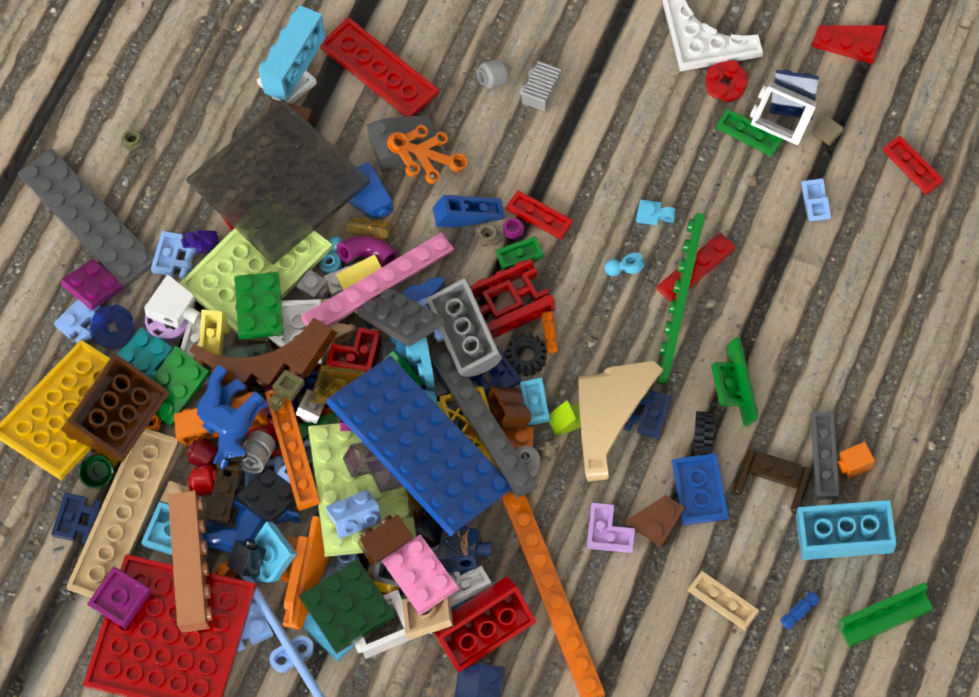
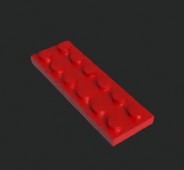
(379, 68)

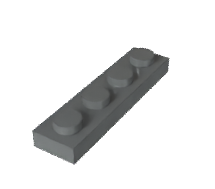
(824, 455)

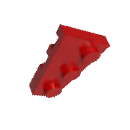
(852, 41)

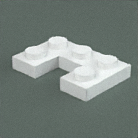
(469, 583)

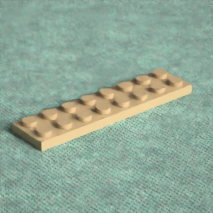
(124, 511)

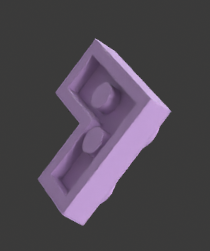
(604, 535)

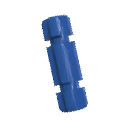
(799, 610)

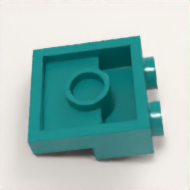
(146, 352)

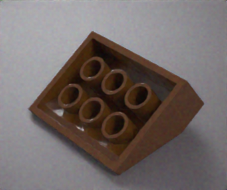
(115, 409)

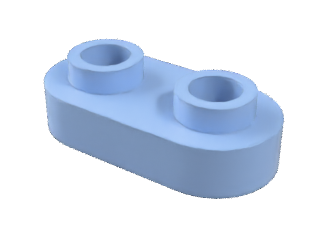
(280, 653)

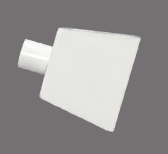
(172, 304)

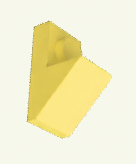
(212, 330)

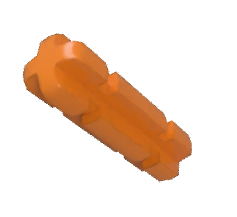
(549, 332)

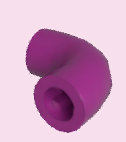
(366, 247)

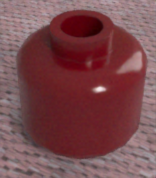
(202, 452)

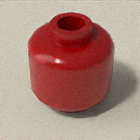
(202, 479)

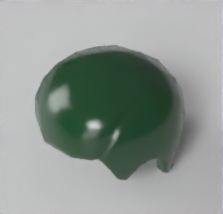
(96, 471)

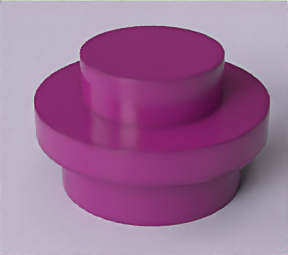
(513, 228)

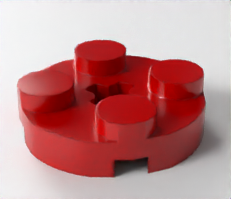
(729, 70)

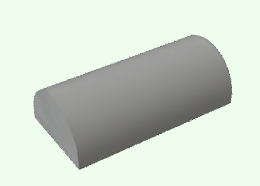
(465, 329)

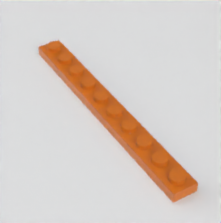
(553, 596)

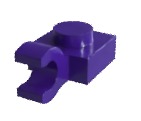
(203, 240)

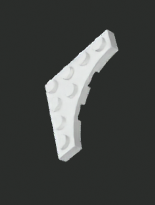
(701, 45)

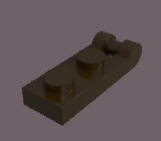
(224, 493)

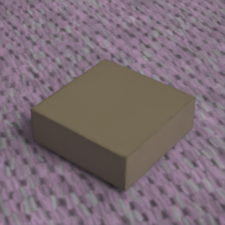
(828, 130)

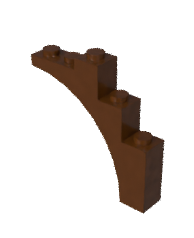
(298, 355)

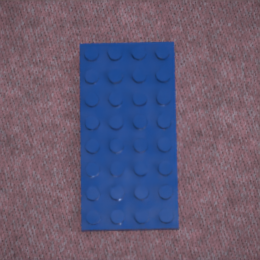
(419, 445)

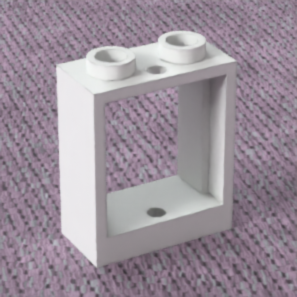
(775, 129)
(391, 640)

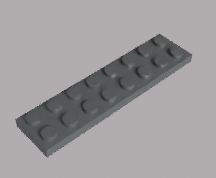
(87, 217)

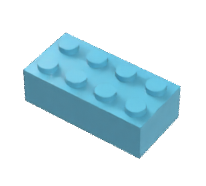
(292, 53)
(845, 530)

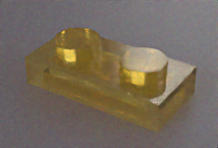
(363, 226)

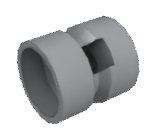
(259, 449)

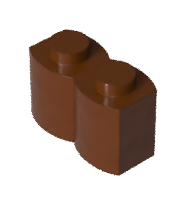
(509, 408)

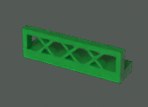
(885, 615)

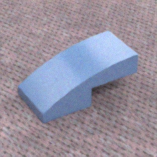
(815, 200)

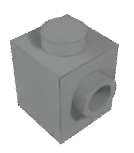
(312, 287)

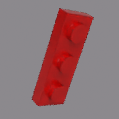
(913, 165)
(539, 215)

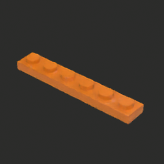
(294, 454)

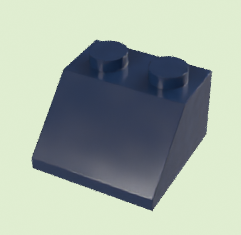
(480, 681)

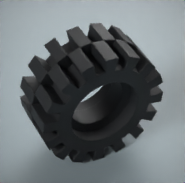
(526, 342)
(704, 431)

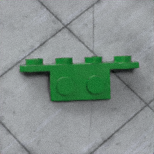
(734, 384)

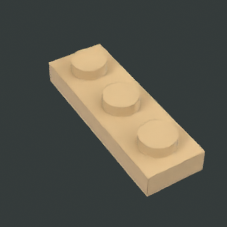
(723, 600)

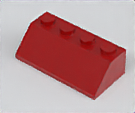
(484, 624)

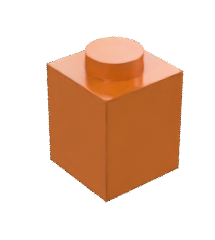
(855, 461)

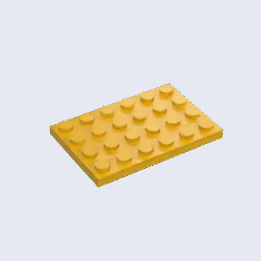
(37, 420)

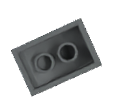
(382, 129)

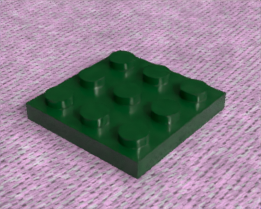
(347, 606)

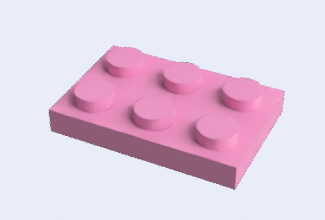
(420, 574)

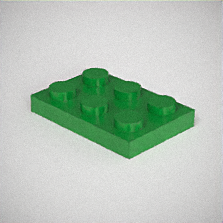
(259, 305)
(183, 379)

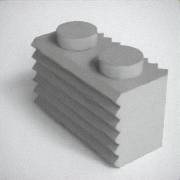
(541, 85)

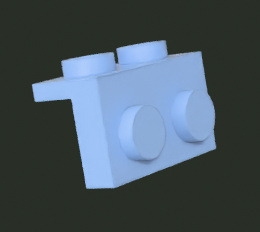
(354, 513)

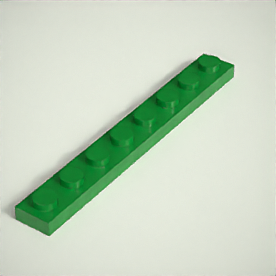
(681, 289)

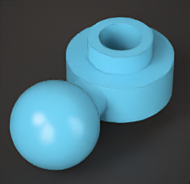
(332, 255)
(631, 263)

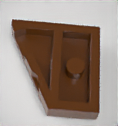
(657, 519)

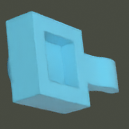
(651, 212)

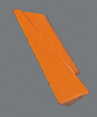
(305, 573)

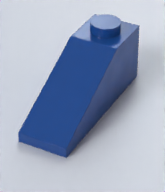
(465, 211)

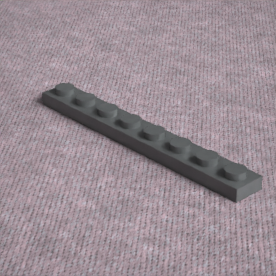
(484, 425)

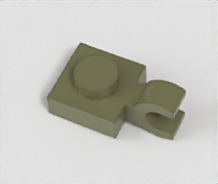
(285, 387)

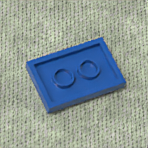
(700, 489)

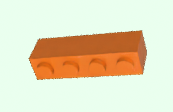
(189, 425)

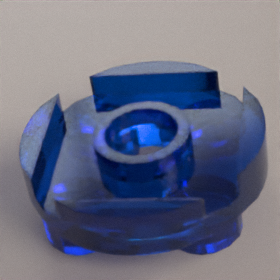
(123, 321)

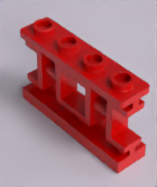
(516, 314)

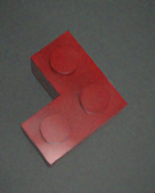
(360, 356)

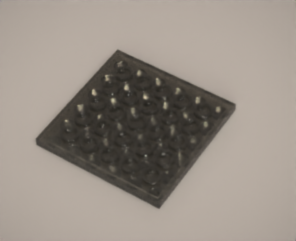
(278, 181)

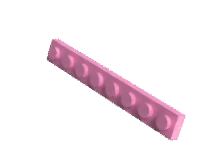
(381, 280)

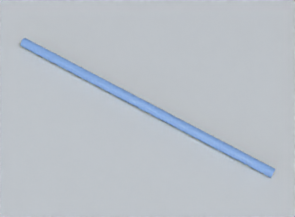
(285, 641)

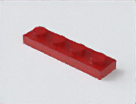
(706, 260)

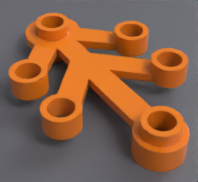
(424, 153)

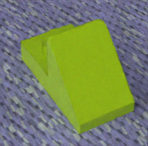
(565, 418)

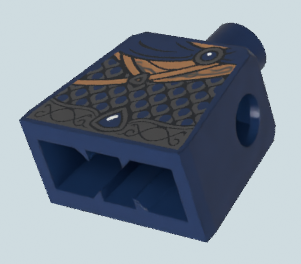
(462, 550)

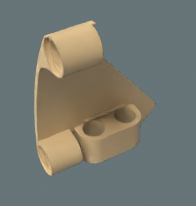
(606, 406)

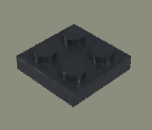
(267, 496)

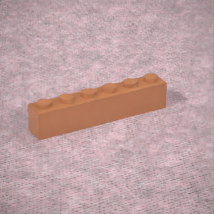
(189, 561)

